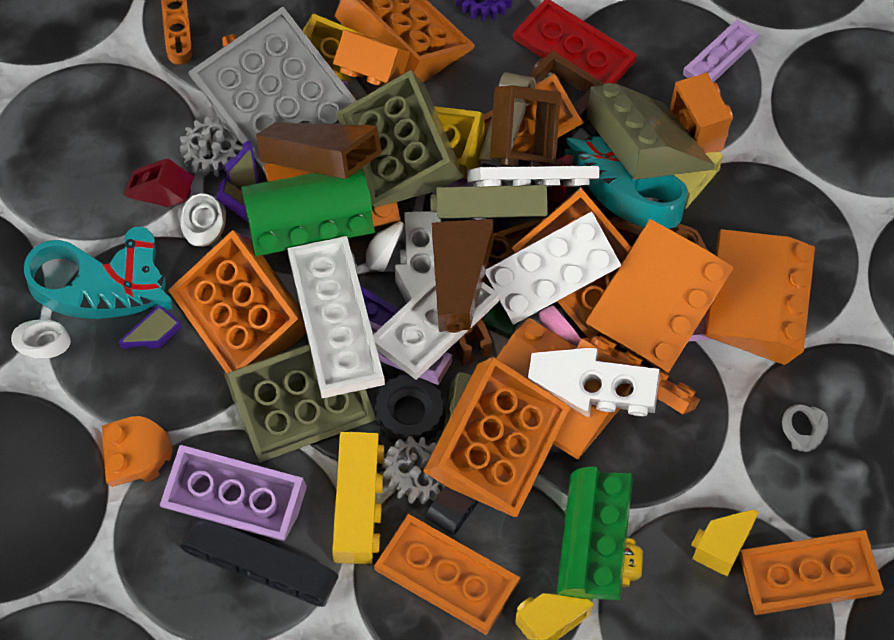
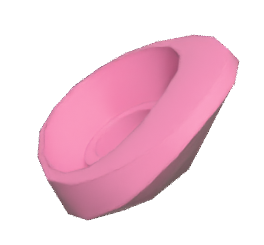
(555, 322)

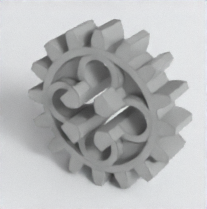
(198, 156)
(407, 483)

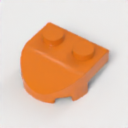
(134, 450)

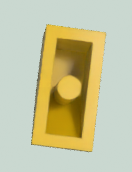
(723, 540)
(551, 615)

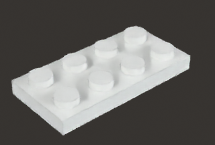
(540, 175)
(553, 268)
(413, 335)

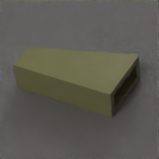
(490, 201)

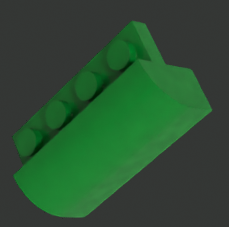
(307, 210)
(595, 535)

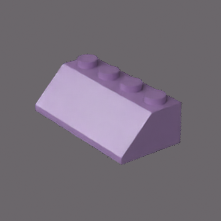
(233, 493)

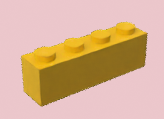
(356, 498)

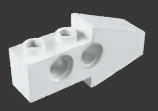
(416, 230)
(567, 372)

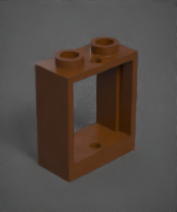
(571, 74)
(545, 125)

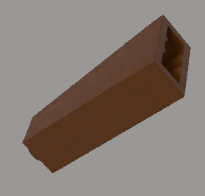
(319, 148)
(460, 265)

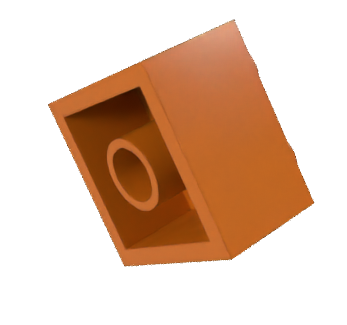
(370, 57)
(702, 111)

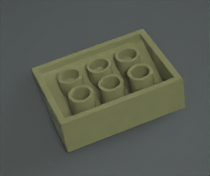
(644, 133)
(411, 139)
(284, 404)

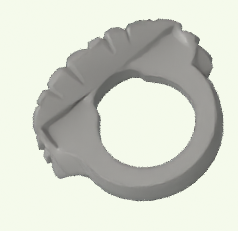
(818, 420)

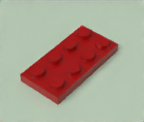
(560, 31)

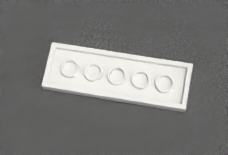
(335, 317)

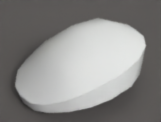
(203, 219)
(382, 247)
(40, 339)

